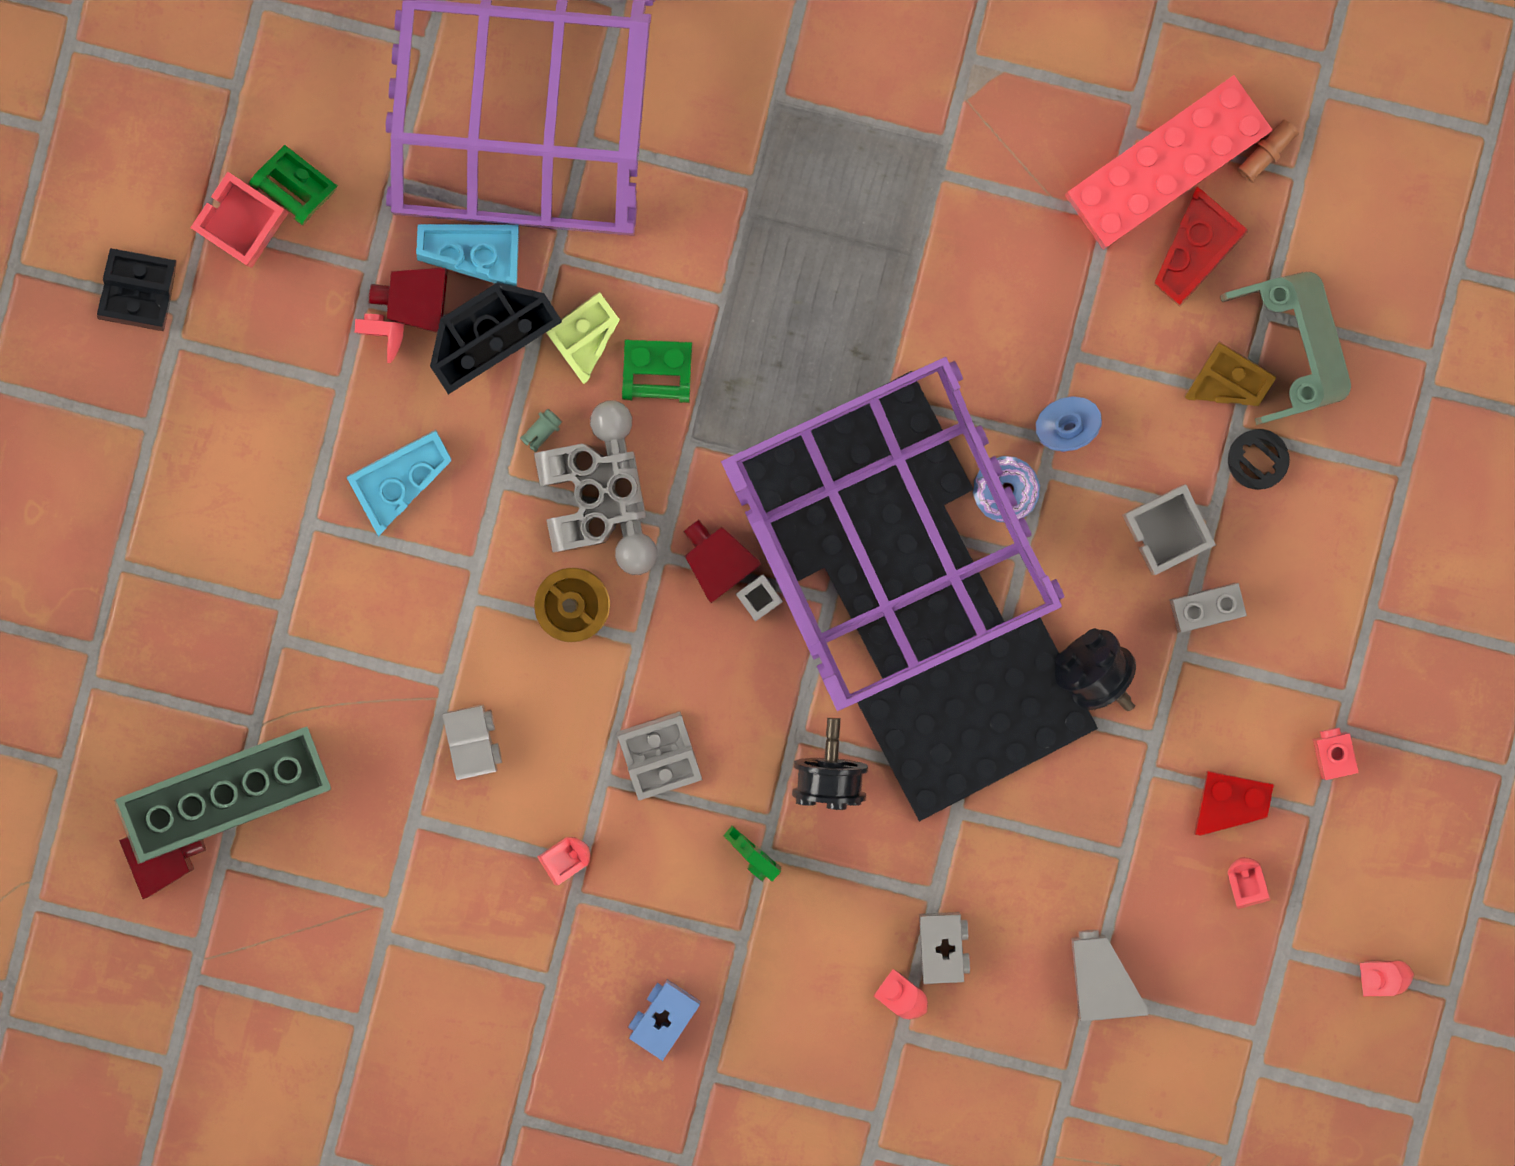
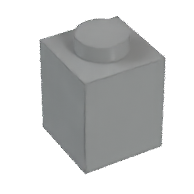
(759, 597)

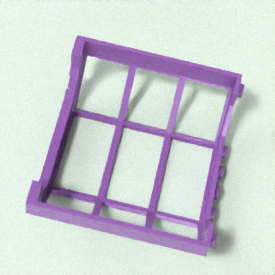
(630, 122)
(1003, 497)

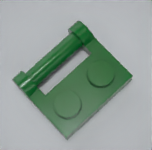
(299, 179)
(657, 359)

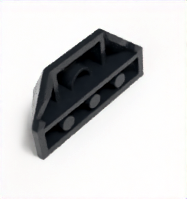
(488, 332)

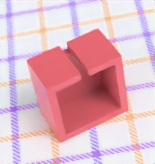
(241, 222)

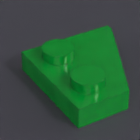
(760, 863)

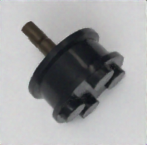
(1096, 670)
(830, 778)

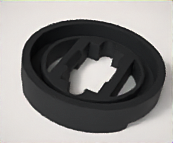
(1236, 454)

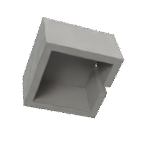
(1169, 529)

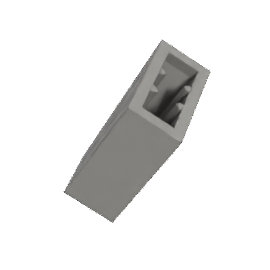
(1102, 981)

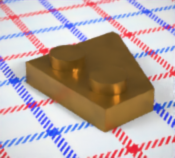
(1230, 379)

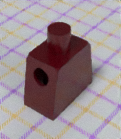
(413, 297)
(717, 560)
(162, 870)

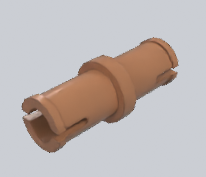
(1268, 151)

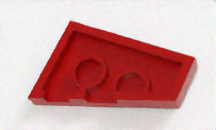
(1199, 246)

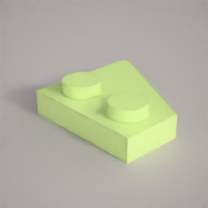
(585, 334)

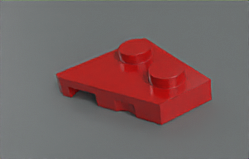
(1231, 802)

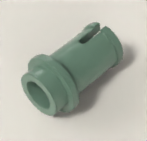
(542, 429)

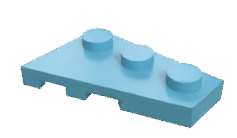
(473, 250)

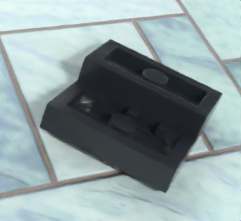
(136, 289)

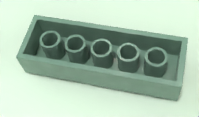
(222, 795)

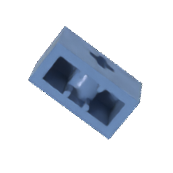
(656, 1038)

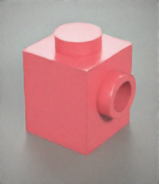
(1335, 754)

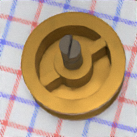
(572, 605)

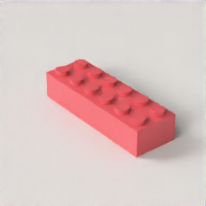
(1168, 162)

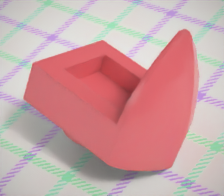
(375, 325)
(565, 859)
(1247, 882)
(1385, 978)
(902, 996)

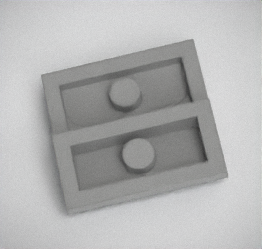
(659, 756)

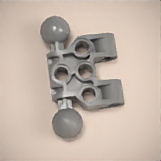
(635, 551)

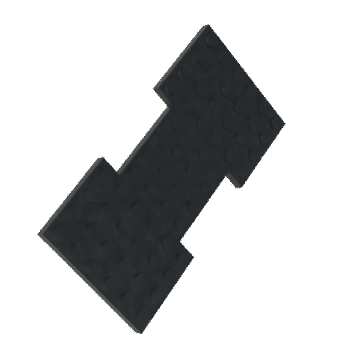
(964, 717)

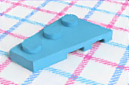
(397, 478)

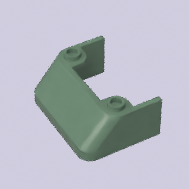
(1308, 298)

